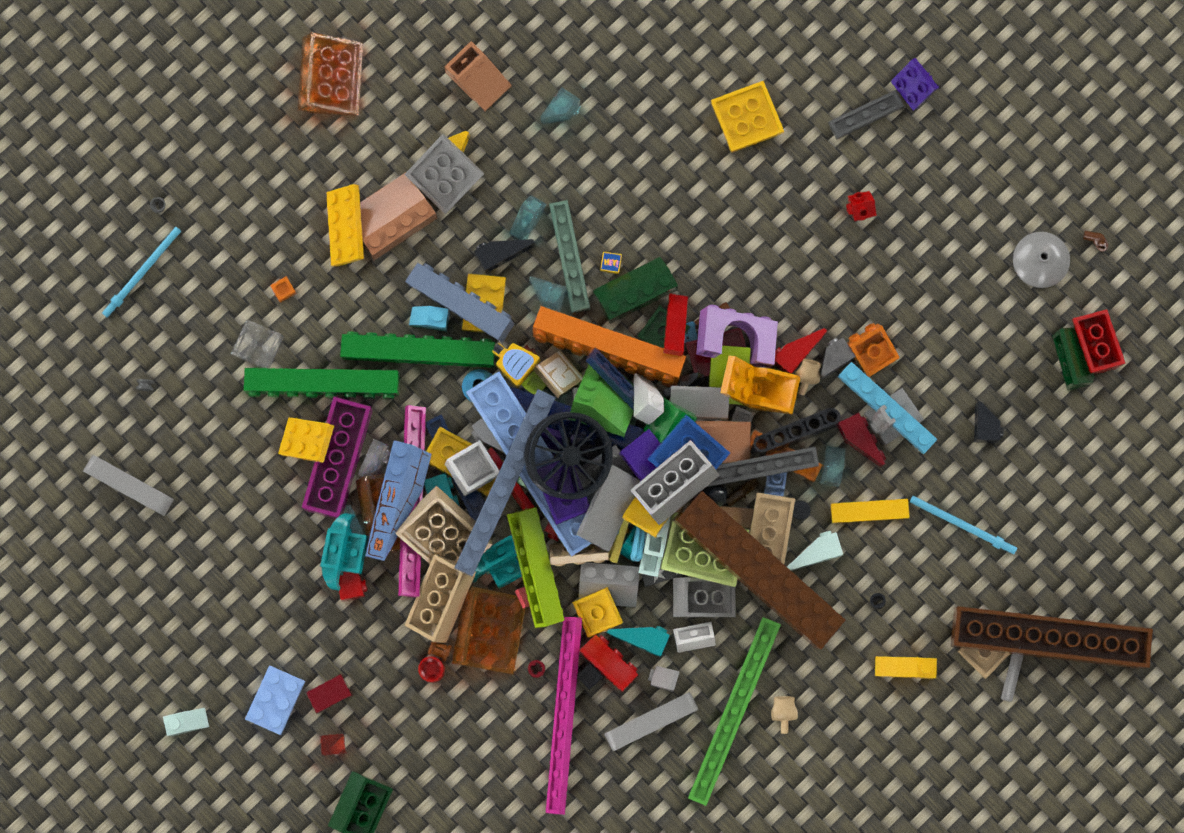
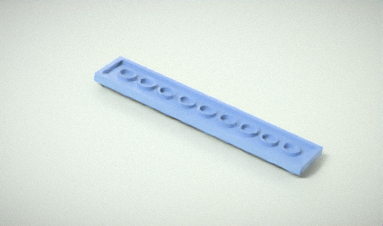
(503, 418)

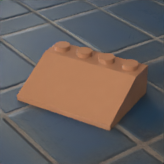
(393, 215)

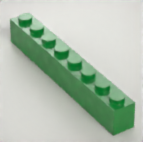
(417, 350)
(321, 382)

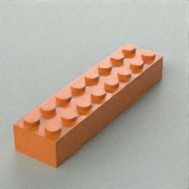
(618, 348)

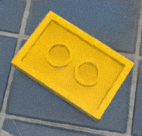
(489, 289)
(306, 439)

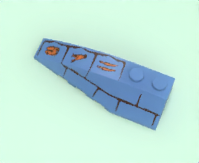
(398, 495)

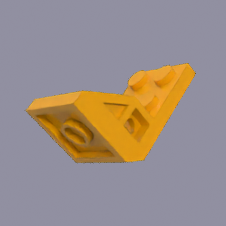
(760, 387)

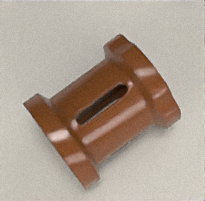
(439, 650)

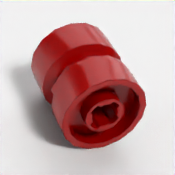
(431, 669)

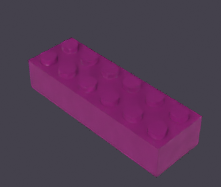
(332, 480)

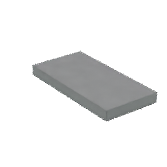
(607, 508)

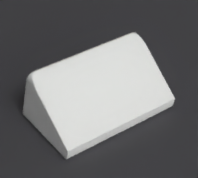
(694, 637)

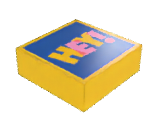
(611, 262)

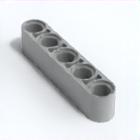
(128, 485)
(651, 721)

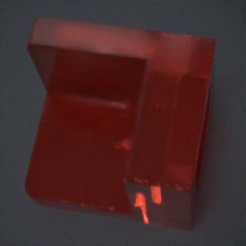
(333, 744)

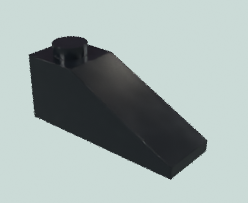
(500, 252)

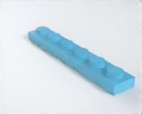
(876, 398)

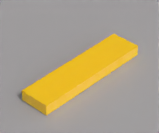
(869, 511)

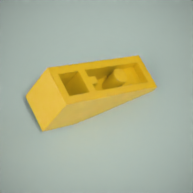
(906, 667)

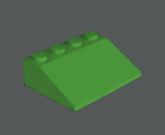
(602, 403)

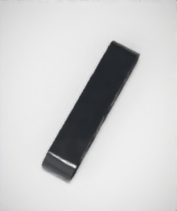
(802, 426)

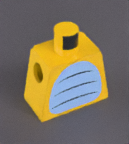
(515, 362)

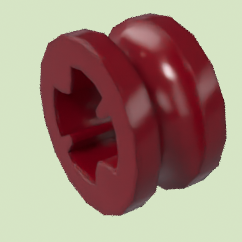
(533, 663)

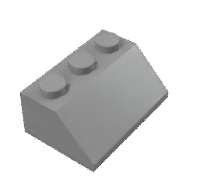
(704, 402)
(619, 579)

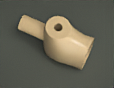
(809, 374)
(784, 711)

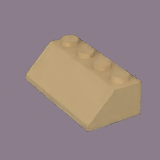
(439, 600)

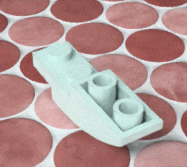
(653, 552)

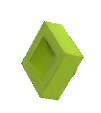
(533, 383)

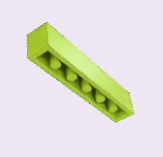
(535, 567)

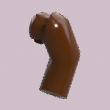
(1098, 240)

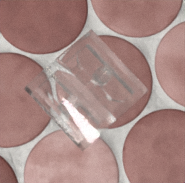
(257, 344)

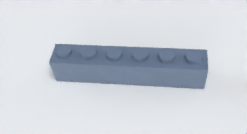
(460, 302)

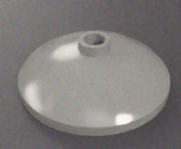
(1033, 268)

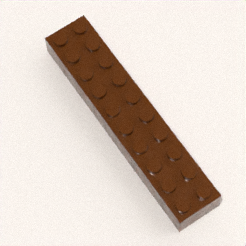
(759, 570)
(1051, 637)

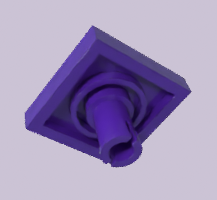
(914, 84)

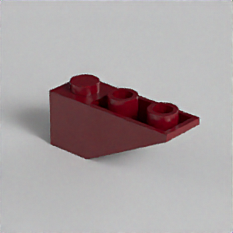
(856, 435)

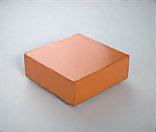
(283, 289)

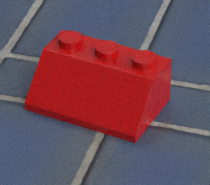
(1099, 342)
(609, 662)

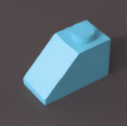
(430, 318)

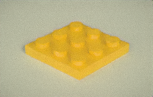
(747, 116)

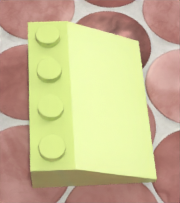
(688, 558)

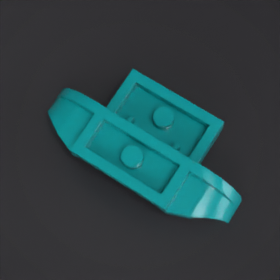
(342, 551)
(500, 562)

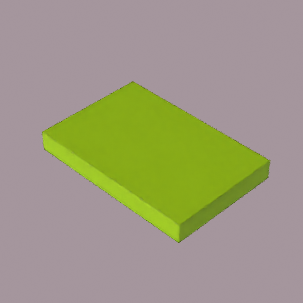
(719, 363)

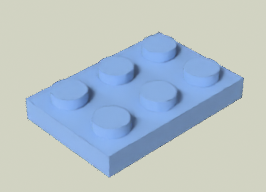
(275, 700)

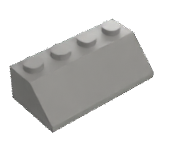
(675, 482)

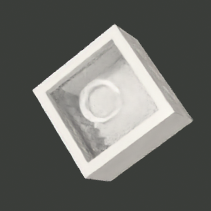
(472, 468)

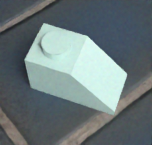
(185, 722)

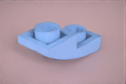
(775, 484)

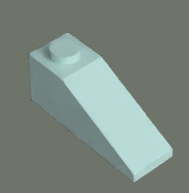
(822, 549)

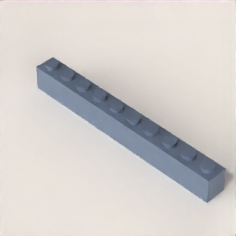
(502, 486)

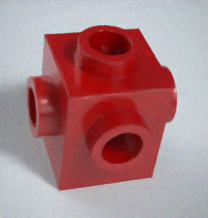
(861, 206)

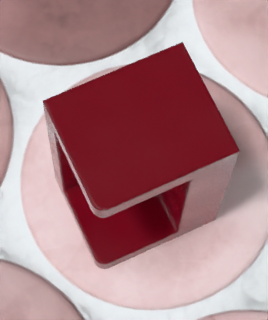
(329, 693)

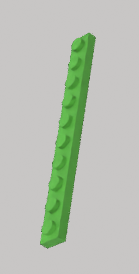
(734, 711)

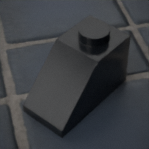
(986, 425)

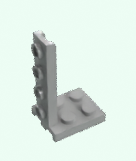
(883, 424)

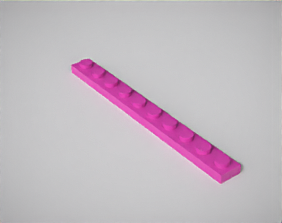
(409, 559)
(564, 715)

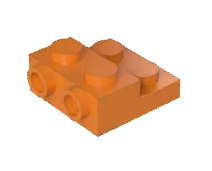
(872, 349)

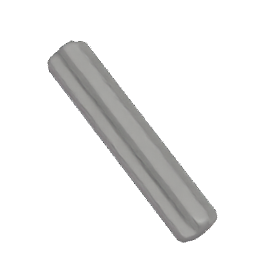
(1012, 677)

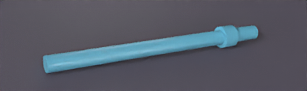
(117, 300)
(997, 541)

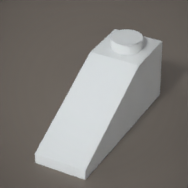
(647, 400)

